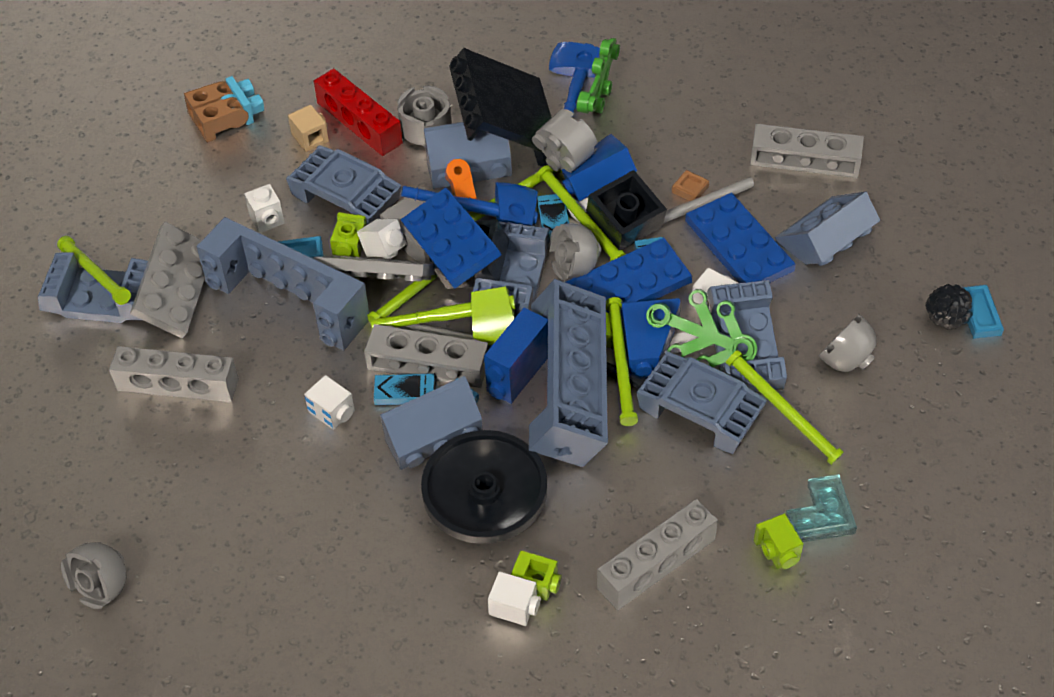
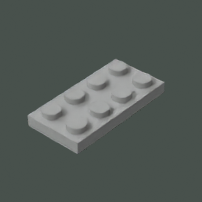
(380, 267)
(170, 282)

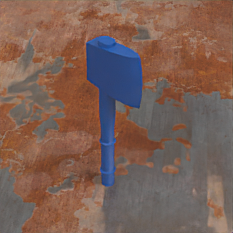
(576, 61)
(512, 202)

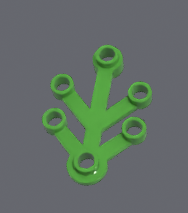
(591, 100)
(708, 333)

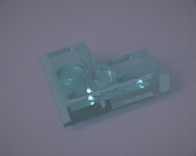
(829, 515)

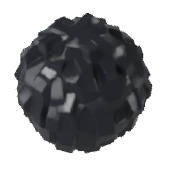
(949, 306)

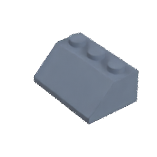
(486, 154)
(830, 228)
(429, 421)

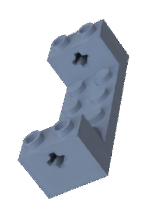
(337, 298)
(576, 411)

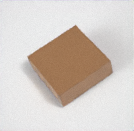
(690, 186)

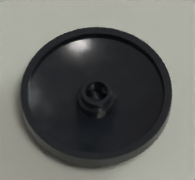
(484, 486)

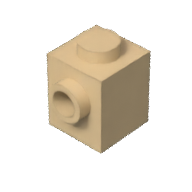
(308, 128)

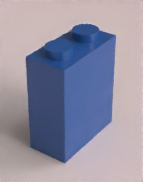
(516, 355)

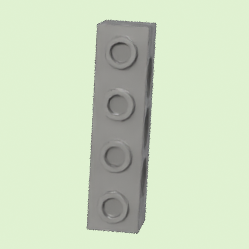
(807, 150)
(419, 352)
(174, 374)
(656, 554)

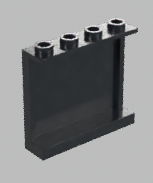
(499, 100)

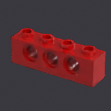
(358, 112)

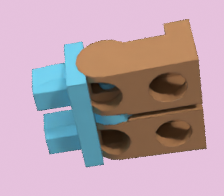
(223, 106)

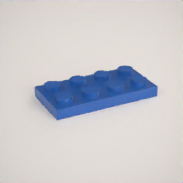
(450, 237)
(739, 241)
(638, 275)

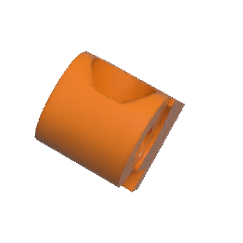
(460, 178)

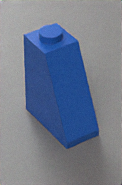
(600, 169)
(643, 342)

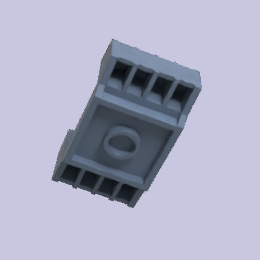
(345, 183)
(522, 264)
(80, 296)
(754, 319)
(703, 397)

